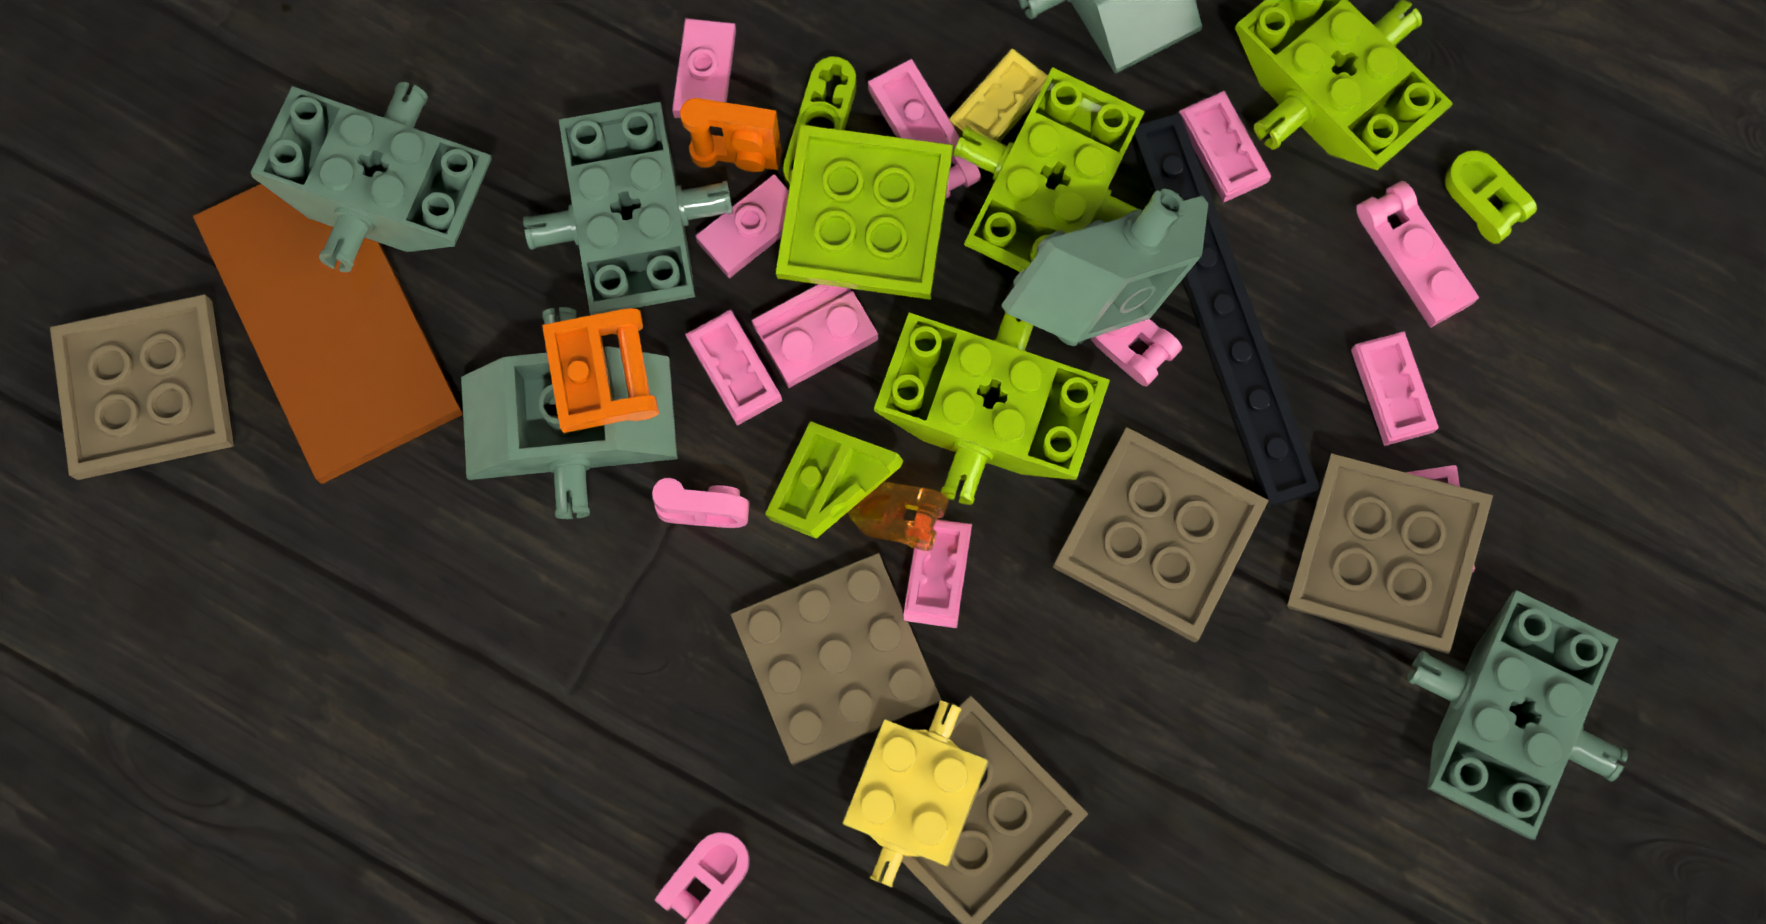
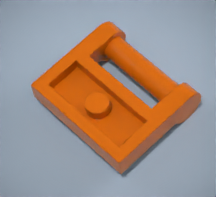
(748, 132)
(582, 375)

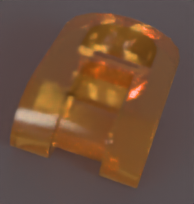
(883, 511)

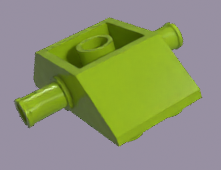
(1339, 77)
(1068, 140)
(1033, 429)

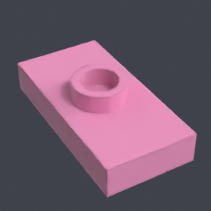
(704, 62)
(1224, 147)
(750, 230)
(733, 367)
(1394, 388)
(939, 576)

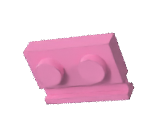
(814, 331)

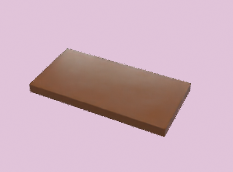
(331, 341)

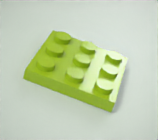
(864, 212)

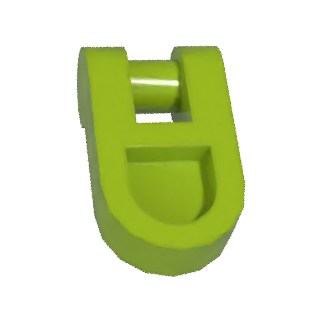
(1474, 180)

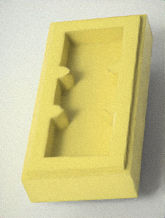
(1001, 98)

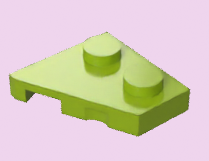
(828, 479)

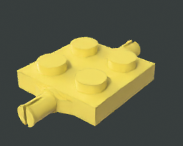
(915, 793)

